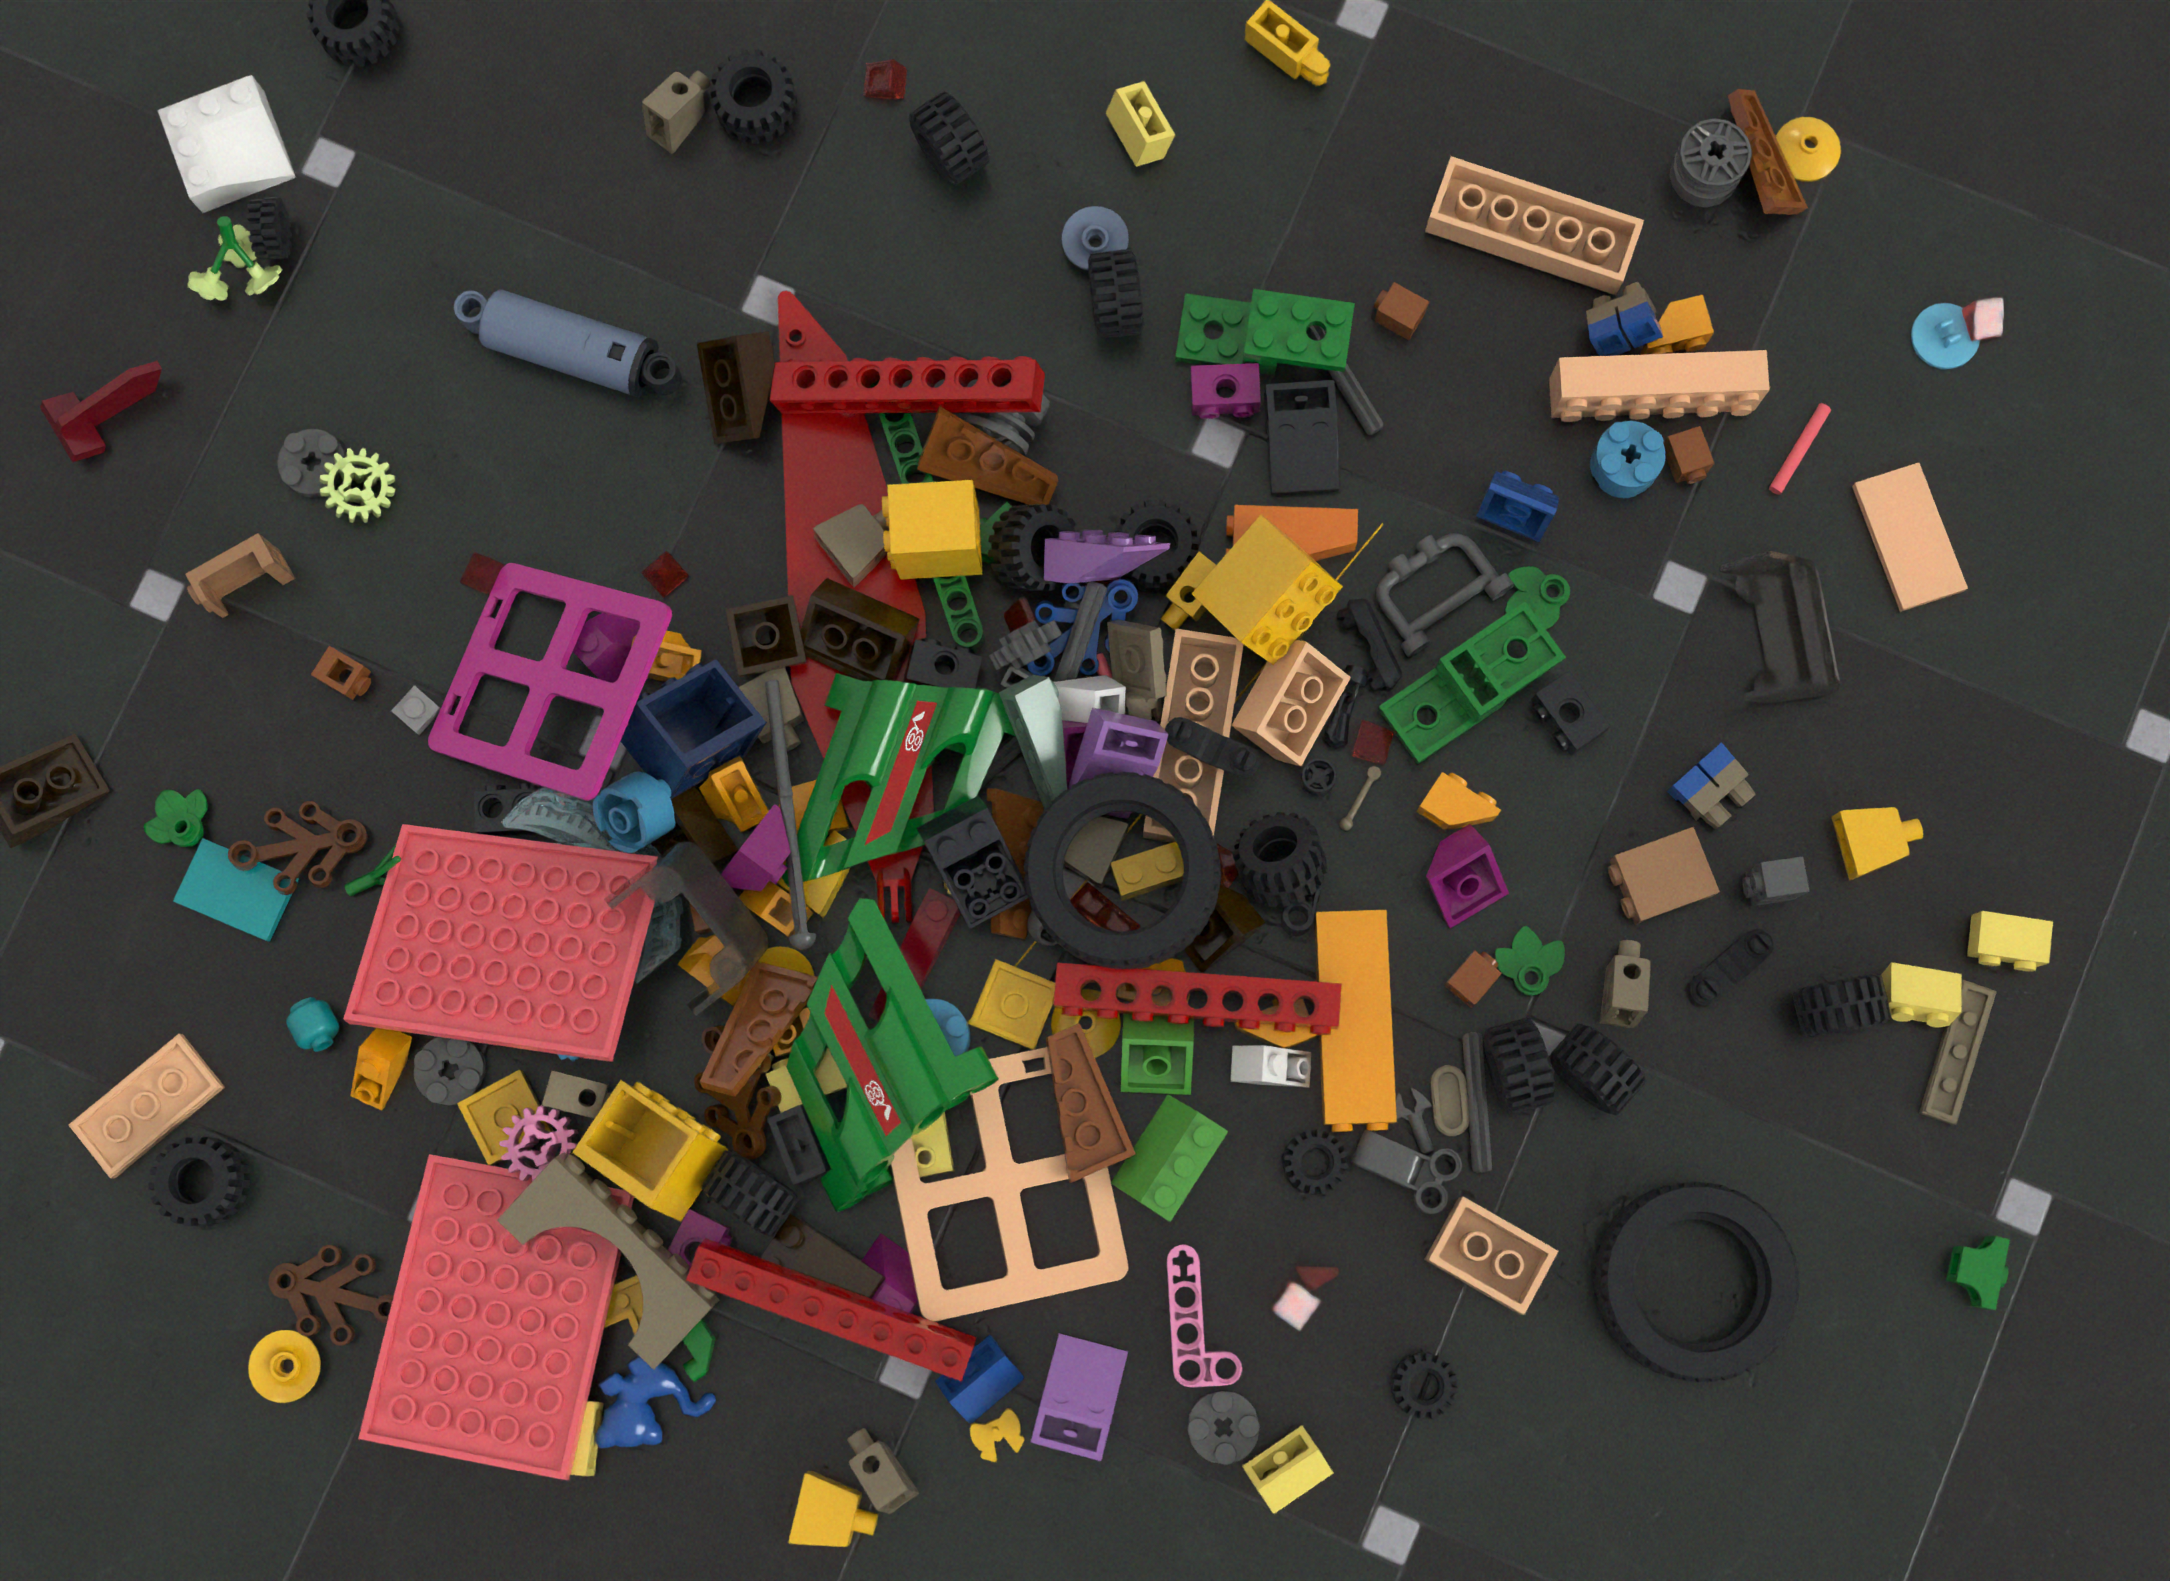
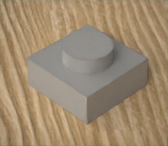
(416, 710)

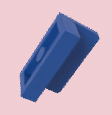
(984, 1382)

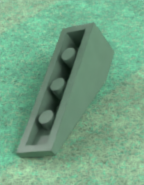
(1039, 731)

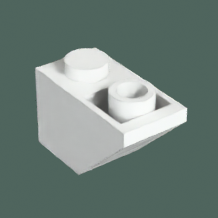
(1082, 694)
(1270, 1066)

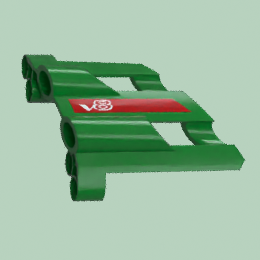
(889, 739)
(894, 1074)

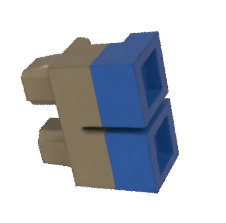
(1622, 319)
(1709, 782)

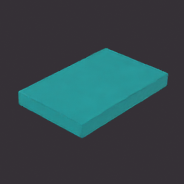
(232, 895)

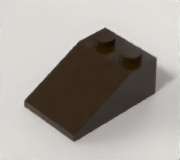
(737, 384)
(46, 789)
(816, 1255)

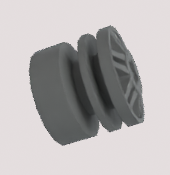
(1705, 178)
(1010, 427)

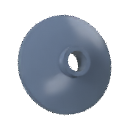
(1091, 224)

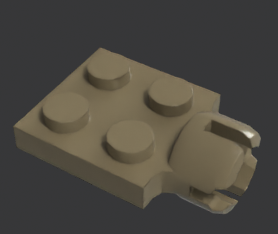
(1138, 666)

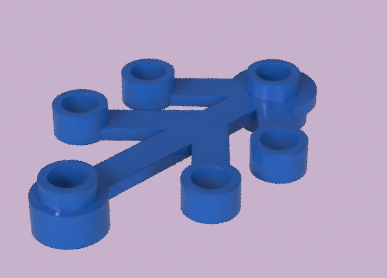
(1063, 614)

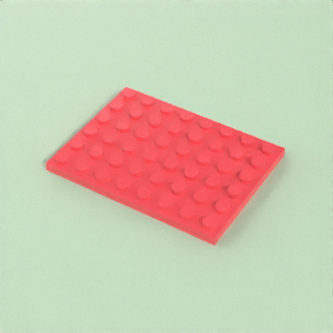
(503, 943)
(487, 1334)

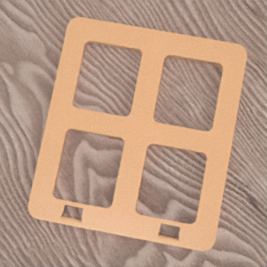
(1003, 1183)

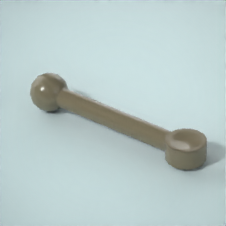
(1373, 774)

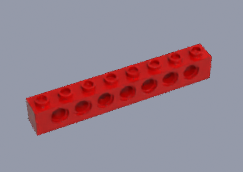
(920, 396)
(1323, 995)
(831, 1309)

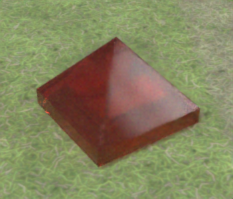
(481, 573)
(665, 574)

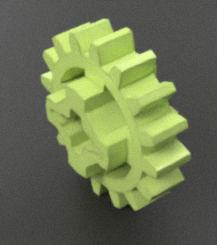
(344, 492)

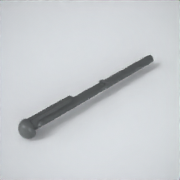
(802, 938)

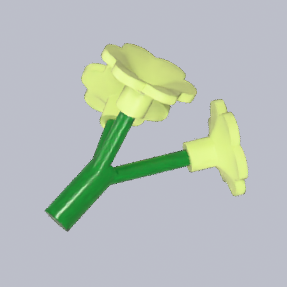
(238, 250)

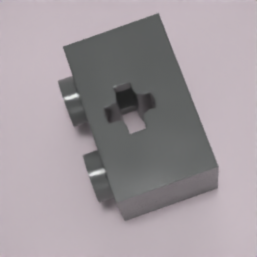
(1776, 881)

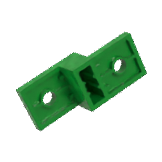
(1265, 331)
(1471, 682)

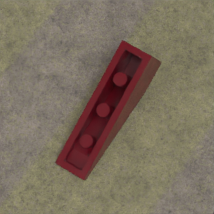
(924, 940)

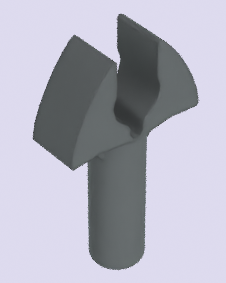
(1415, 1120)

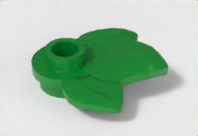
(1532, 589)
(176, 814)
(1530, 956)

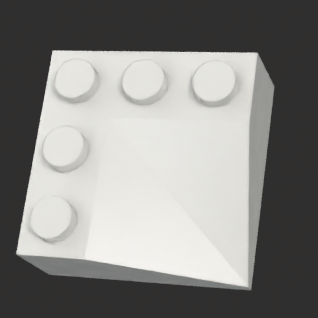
(226, 144)

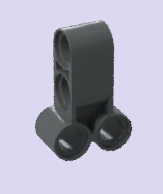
(1405, 1167)

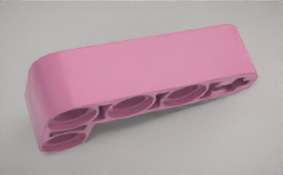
(1193, 1315)

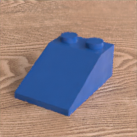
(1518, 505)

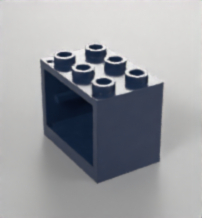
(691, 727)

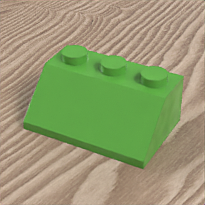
(1169, 1157)

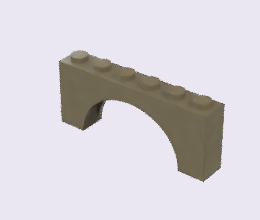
(570, 1198)

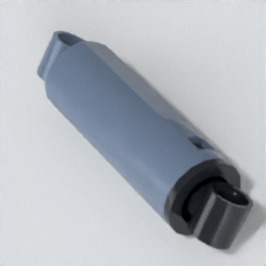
(568, 342)

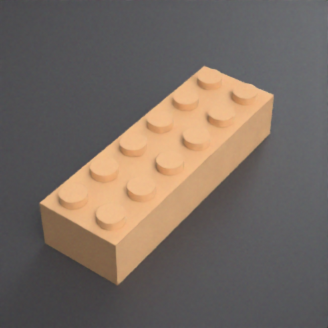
(1534, 226)
(1658, 385)
(1203, 690)

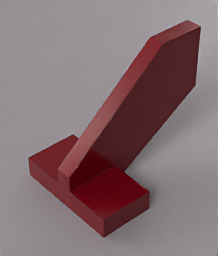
(76, 420)

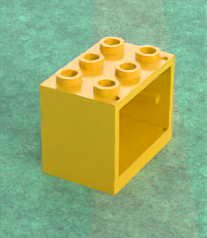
(933, 529)
(1267, 590)
(651, 1149)

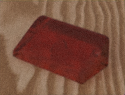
(1101, 911)

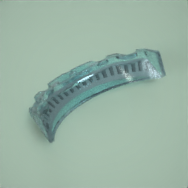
(573, 824)

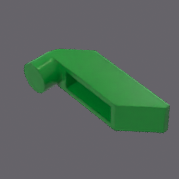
(700, 1344)

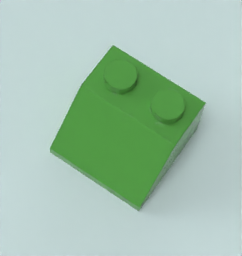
(1157, 1056)

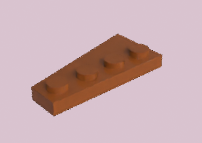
(1768, 164)
(966, 453)
(1015, 820)
(757, 1022)
(1086, 1112)

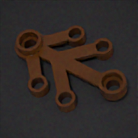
(304, 846)
(746, 1127)
(326, 1292)

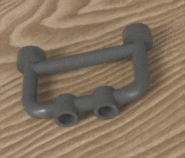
(1428, 551)

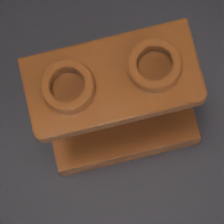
(235, 569)
(1662, 875)

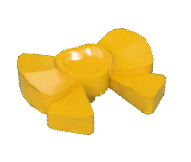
(1005, 1426)

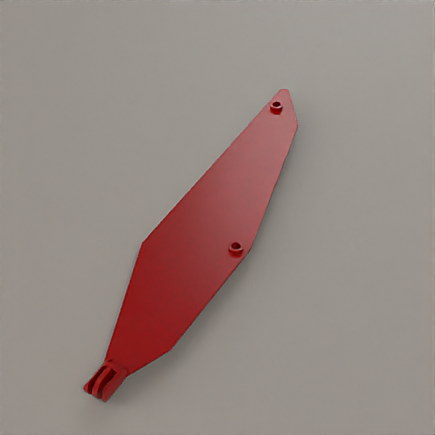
(826, 472)

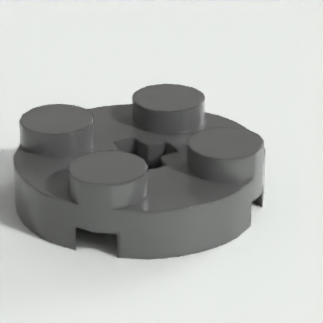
(297, 450)
(440, 1088)
(1244, 1427)

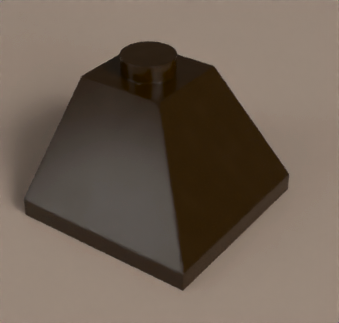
(766, 636)
(1228, 927)

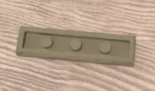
(1957, 1055)

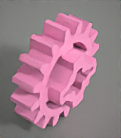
(533, 1132)

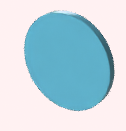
(1942, 337)

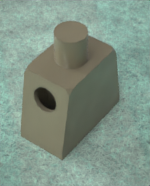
(675, 109)
(853, 541)
(791, 710)
(1095, 849)
(1626, 987)
(566, 1090)
(887, 1486)

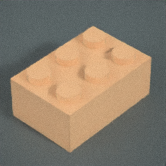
(1291, 703)
(1491, 1255)

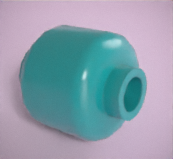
(312, 1024)

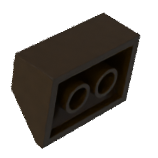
(856, 632)
(700, 826)

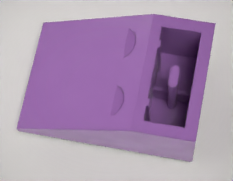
(1095, 556)
(1118, 745)
(1079, 1397)

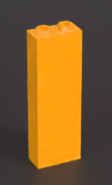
(1358, 1055)

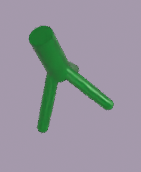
(373, 877)

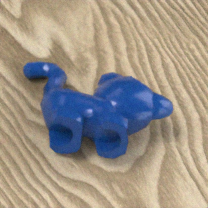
(630, 1418)

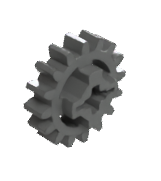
(1025, 645)

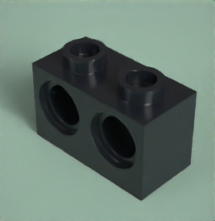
(509, 798)

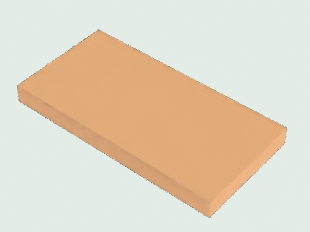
(1909, 537)
(146, 1106)

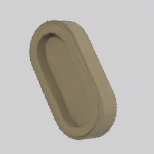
(1449, 1100)

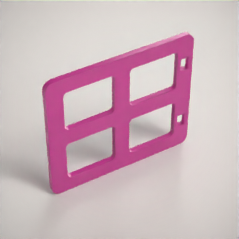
(551, 679)

